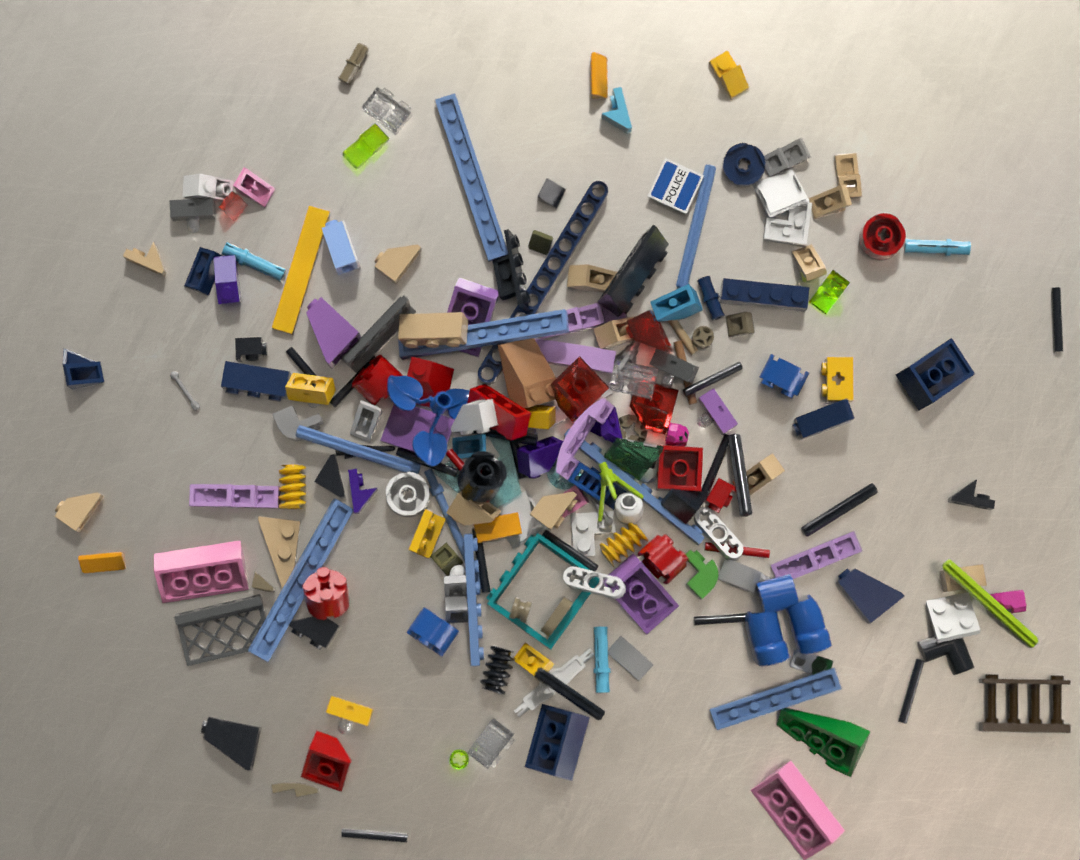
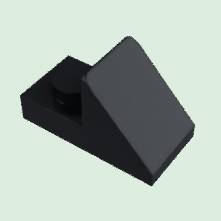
(966, 497)

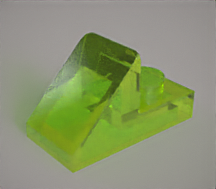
(829, 292)

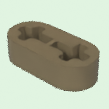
(556, 616)

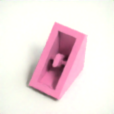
(253, 187)

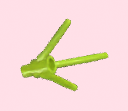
(608, 478)

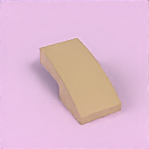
(848, 173)

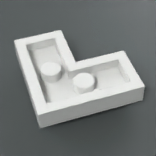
(791, 231)
(585, 526)

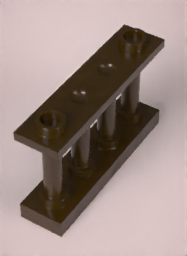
(1035, 723)

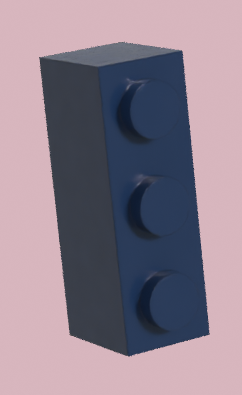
(255, 381)

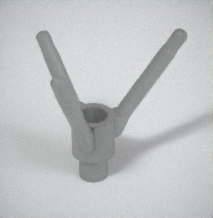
(628, 355)

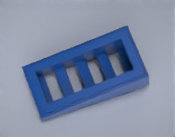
(586, 488)

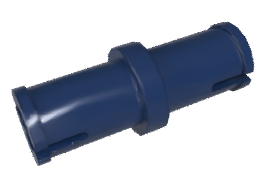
(711, 298)

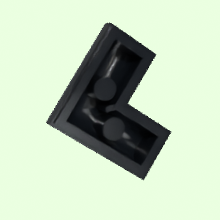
(955, 651)

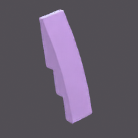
(587, 318)
(566, 353)
(234, 496)
(818, 556)

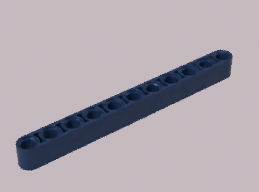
(551, 275)

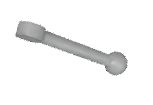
(175, 376)
(608, 520)

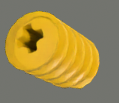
(292, 486)
(622, 543)

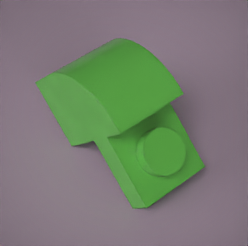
(706, 577)

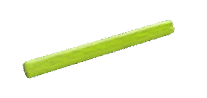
(990, 603)

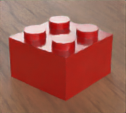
(680, 468)

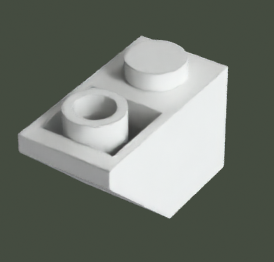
(205, 186)
(475, 416)

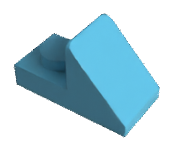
(620, 116)

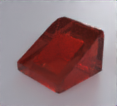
(233, 205)

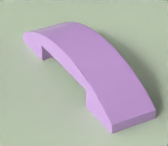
(576, 435)

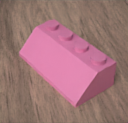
(200, 571)
(797, 810)

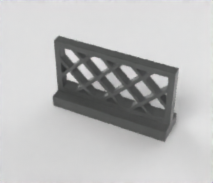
(377, 335)
(214, 613)

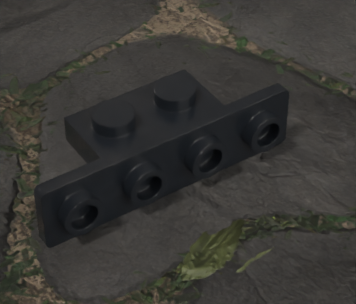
(509, 273)

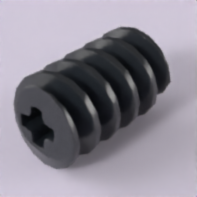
(497, 669)

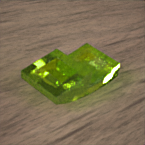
(366, 146)

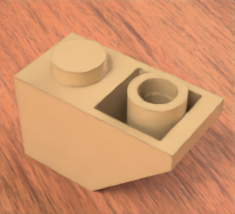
(551, 508)

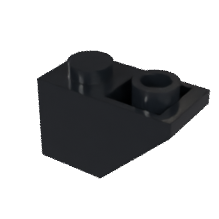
(319, 631)

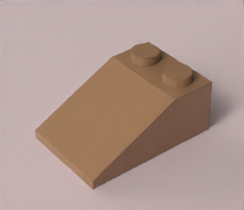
(526, 373)

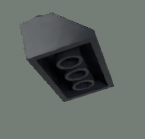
(634, 271)

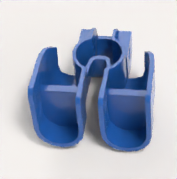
(804, 619)

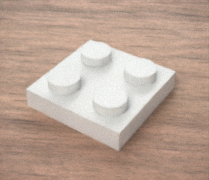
(952, 617)

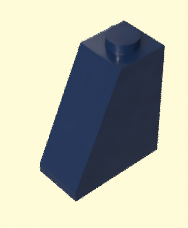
(823, 419)
(867, 593)

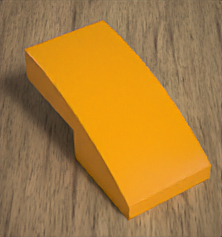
(500, 527)

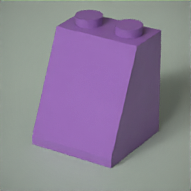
(331, 330)

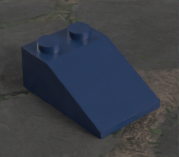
(935, 374)

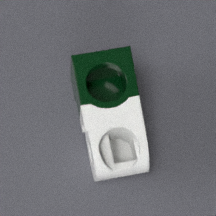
(810, 663)

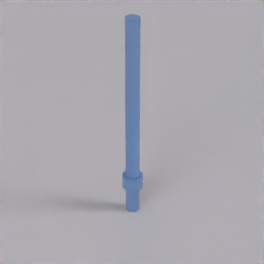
(437, 491)

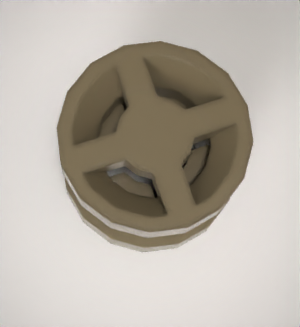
(704, 334)
(520, 610)

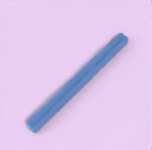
(696, 226)
(357, 450)

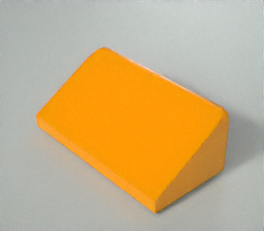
(599, 77)
(102, 562)

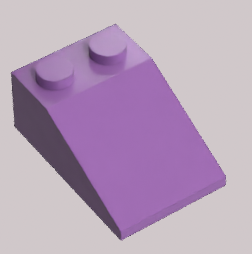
(475, 302)
(404, 425)
(644, 596)

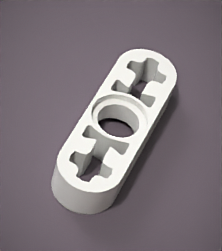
(719, 525)
(577, 584)

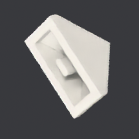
(365, 421)

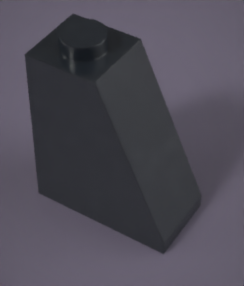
(233, 739)

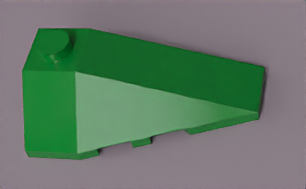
(833, 739)

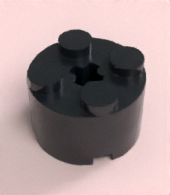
(481, 477)

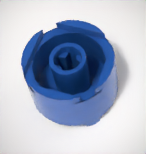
(783, 375)
(432, 631)

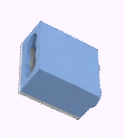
(340, 246)

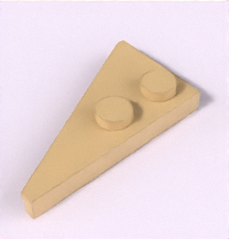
(282, 543)

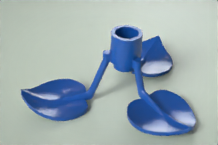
(405, 393)

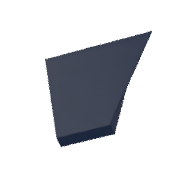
(81, 370)

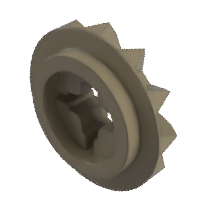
(627, 421)

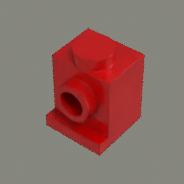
(720, 495)

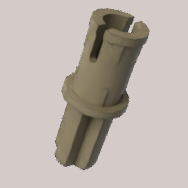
(353, 63)

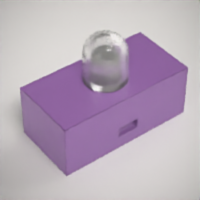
(715, 413)

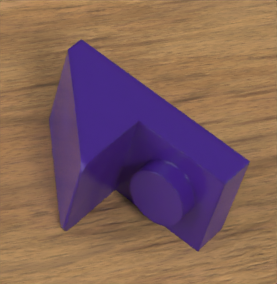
(610, 429)
(359, 497)

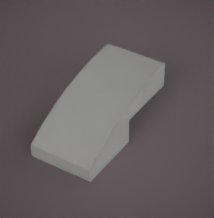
(786, 157)
(629, 658)

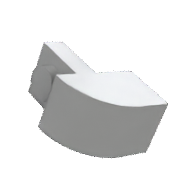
(288, 422)
(741, 576)
(456, 599)

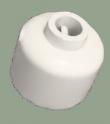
(628, 508)

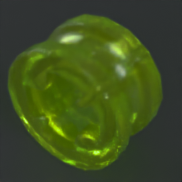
(456, 765)

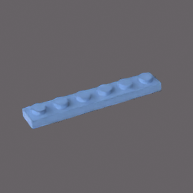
(474, 609)
(776, 698)

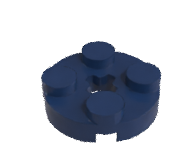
(748, 153)

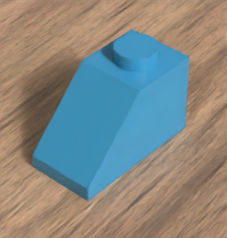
(677, 304)

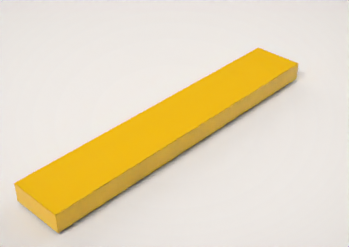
(300, 270)

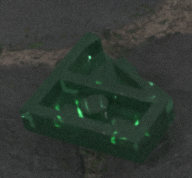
(632, 456)

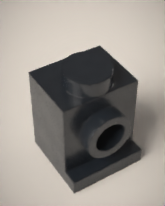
(250, 348)

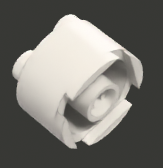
(411, 506)

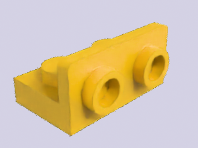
(427, 534)

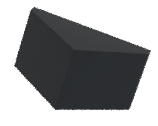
(330, 477)
(683, 503)

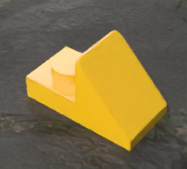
(729, 74)
(532, 659)

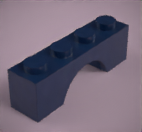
(762, 293)

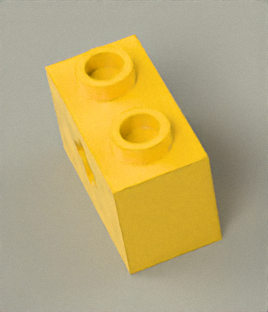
(844, 369)

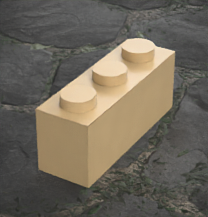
(433, 329)

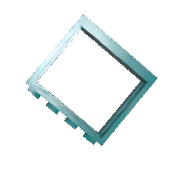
(507, 578)

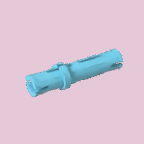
(962, 247)
(246, 258)
(601, 660)

